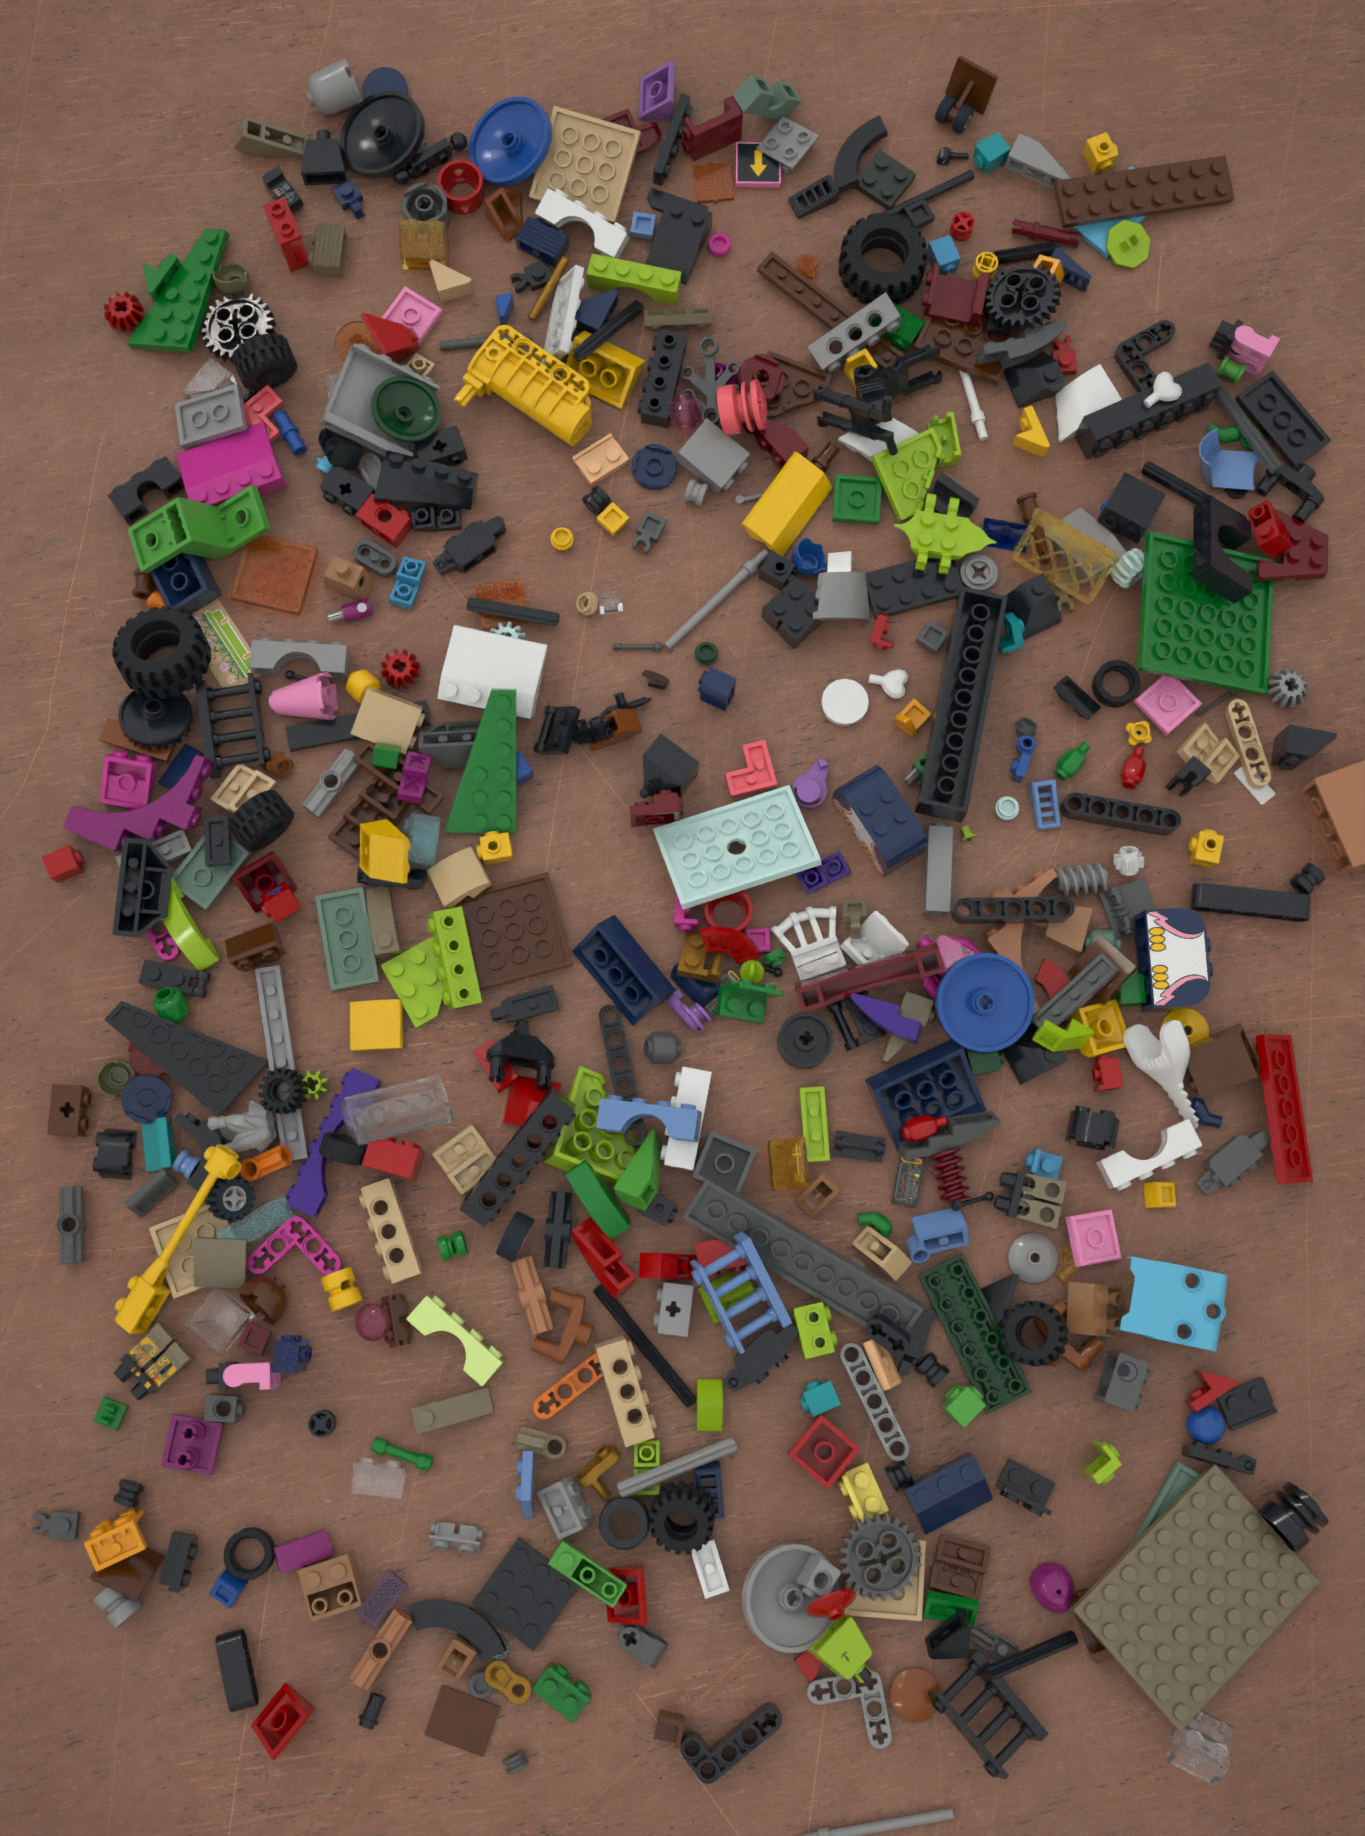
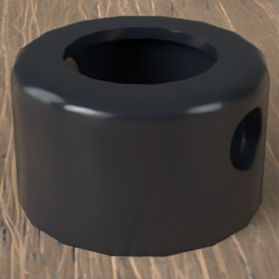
(624, 1502)

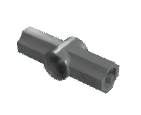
(71, 1207)

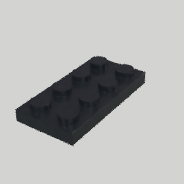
(1282, 419)
(906, 588)

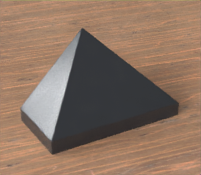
(1000, 1295)

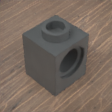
(213, 1411)

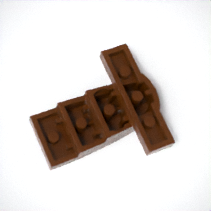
(378, 802)

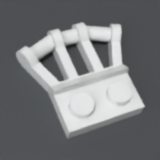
(814, 950)

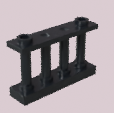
(209, 717)
(1011, 1708)

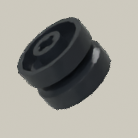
(805, 1026)

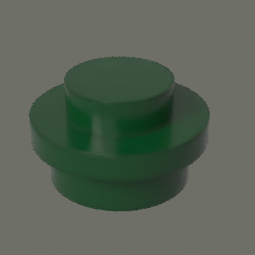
(706, 653)

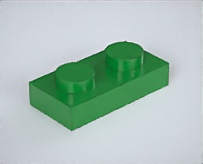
(943, 1606)

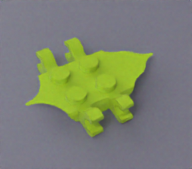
(942, 535)

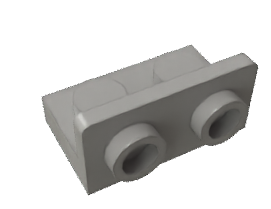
(565, 1507)

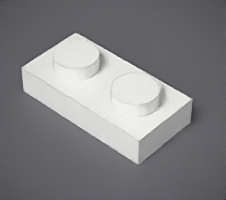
(710, 1570)

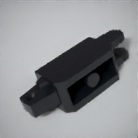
(470, 547)
(760, 1356)

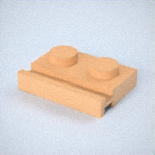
(600, 459)

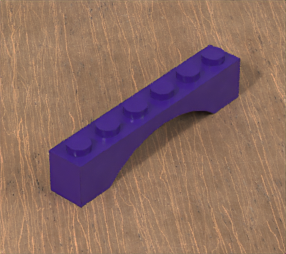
(311, 1188)

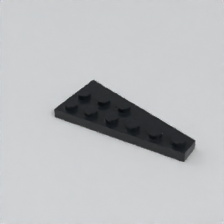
(199, 1063)

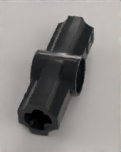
(558, 1229)

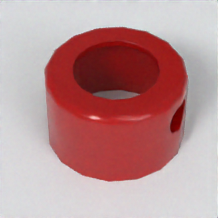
(471, 175)
(740, 899)

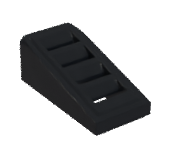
(825, 200)

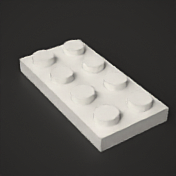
(563, 312)

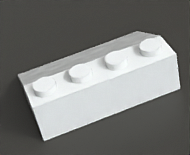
(489, 660)

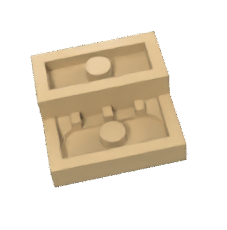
(1207, 748)
(240, 787)
(458, 877)
(464, 1158)

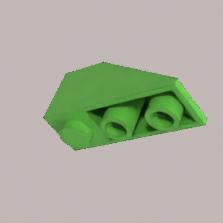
(641, 1178)
(587, 1572)

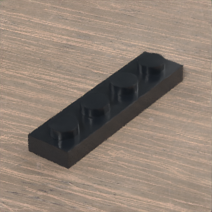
(670, 148)

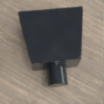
(323, 161)

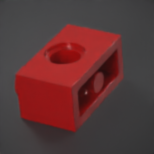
(391, 531)

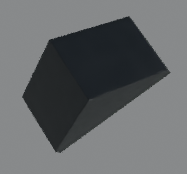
(950, 1639)

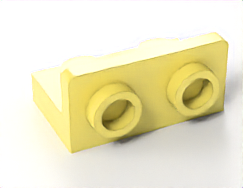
(862, 1491)

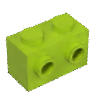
(814, 1330)

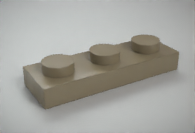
(678, 317)

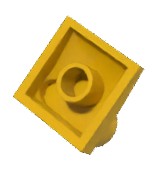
(1107, 1028)

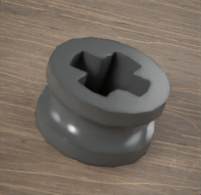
(515, 1761)

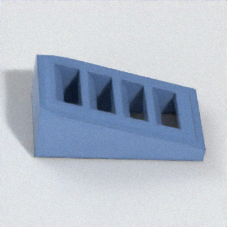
(1036, 805)

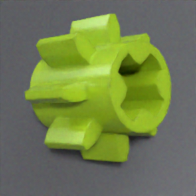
(319, 1087)

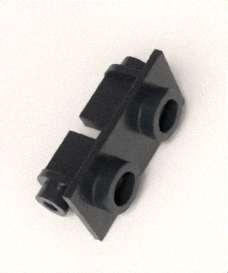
(593, 730)
(859, 1146)

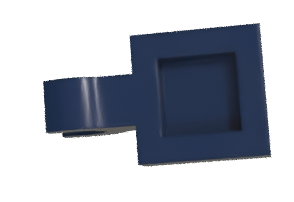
(349, 197)

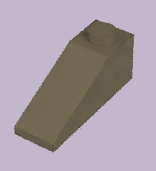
(268, 139)
(383, 922)
(912, 1007)
(452, 1410)

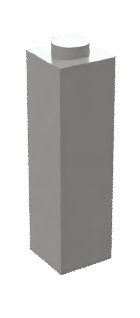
(938, 870)

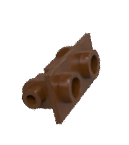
(398, 1330)

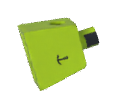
(843, 1650)

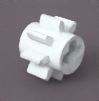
(1128, 860)

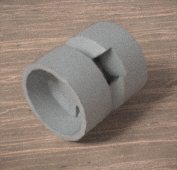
(118, 1606)

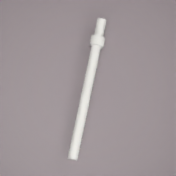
(977, 416)

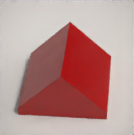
(632, 1604)
(282, 1719)

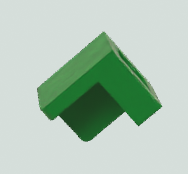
(1132, 991)

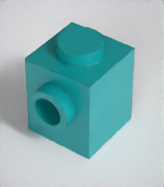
(991, 153)
(819, 1397)

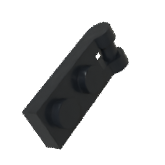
(164, 975)

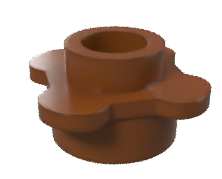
(285, 767)

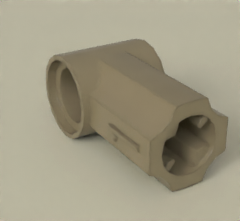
(538, 1442)

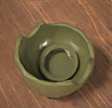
(231, 278)
(113, 1077)

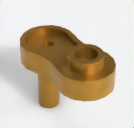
(589, 1474)
(500, 1677)

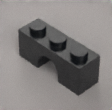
(159, 476)

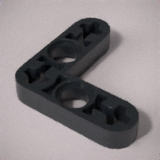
(1137, 353)

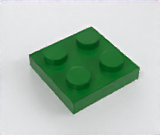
(857, 499)

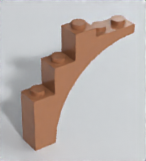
(1008, 938)

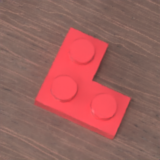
(261, 407)
(758, 774)

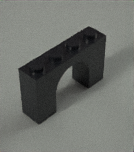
(1211, 566)

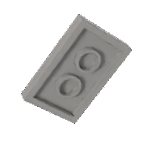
(210, 416)

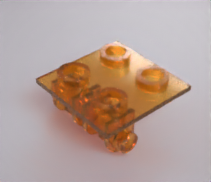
(505, 592)

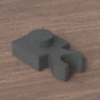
(649, 529)
(61, 1524)

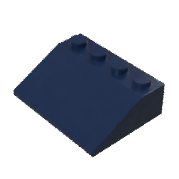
(926, 1084)

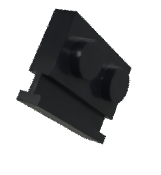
(1246, 1403)

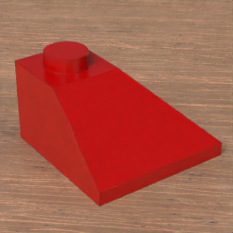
(392, 337)
(523, 1099)

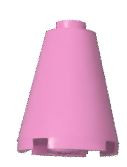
(307, 698)

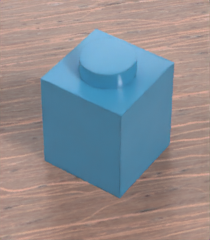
(945, 253)

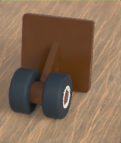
(971, 88)

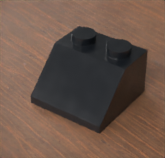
(1297, 745)

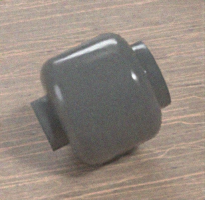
(662, 1047)

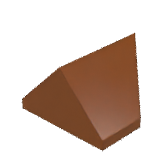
(505, 211)

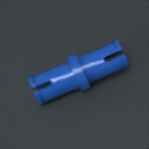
(289, 432)

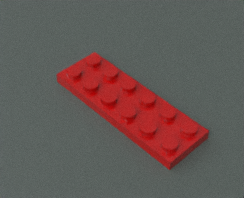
(1283, 1109)

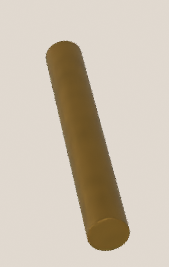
(549, 287)

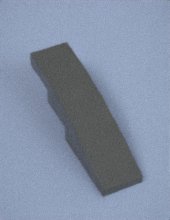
(958, 1131)

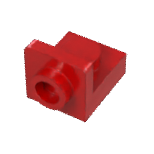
(881, 627)

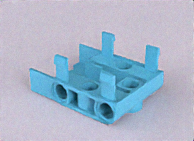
(1165, 1302)

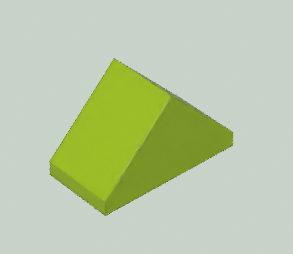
(709, 1404)

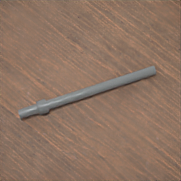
(749, 569)
(887, 1824)

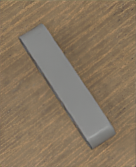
(882, 1410)

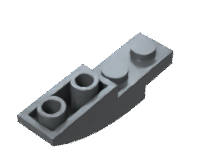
(1024, 347)

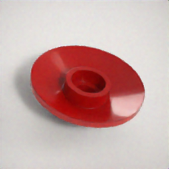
(832, 1604)

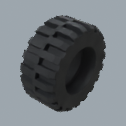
(885, 233)
(155, 630)

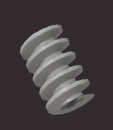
(1082, 878)

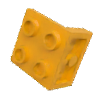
(115, 1539)

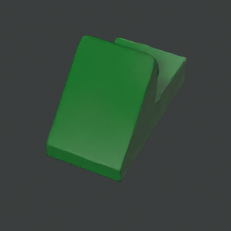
(158, 279)

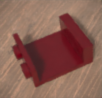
(954, 297)

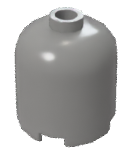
(333, 88)

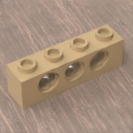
(370, 1197)
(631, 1430)

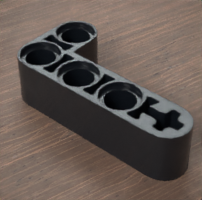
(733, 1738)

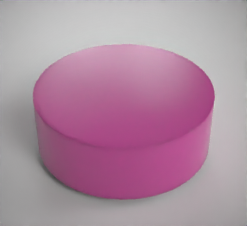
(719, 245)

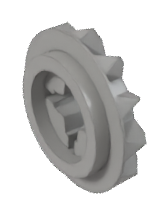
(979, 562)

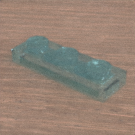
(259, 1221)

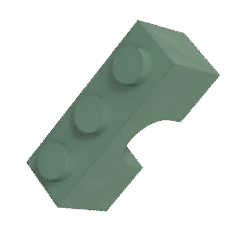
(759, 99)

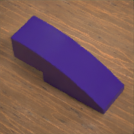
(888, 1018)

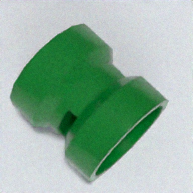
(446, 1245)

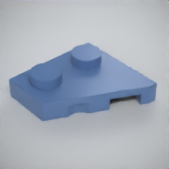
(525, 1491)

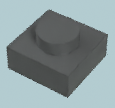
(932, 637)

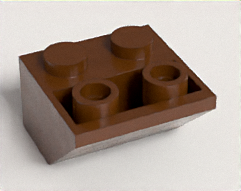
(254, 947)

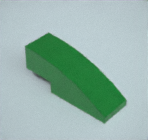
(598, 1199)

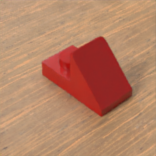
(1214, 1388)

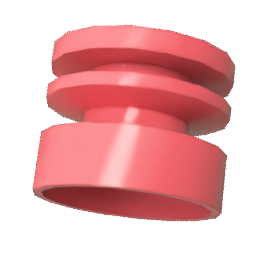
(746, 407)

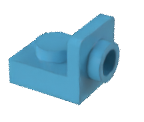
(1043, 1164)

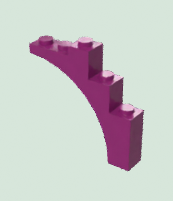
(148, 821)

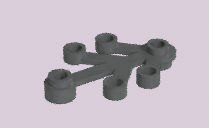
(709, 387)

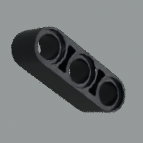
(237, 1670)

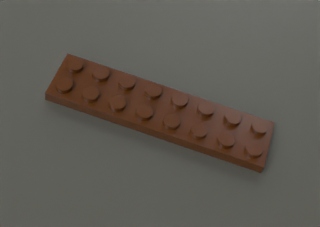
(1143, 191)

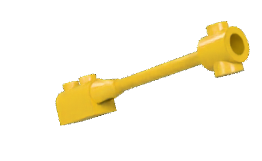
(147, 1291)

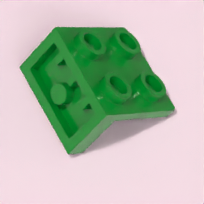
(745, 1000)

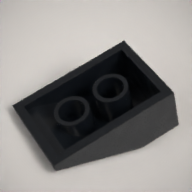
(680, 237)

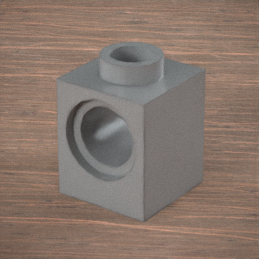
(828, 1577)

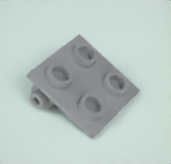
(787, 143)

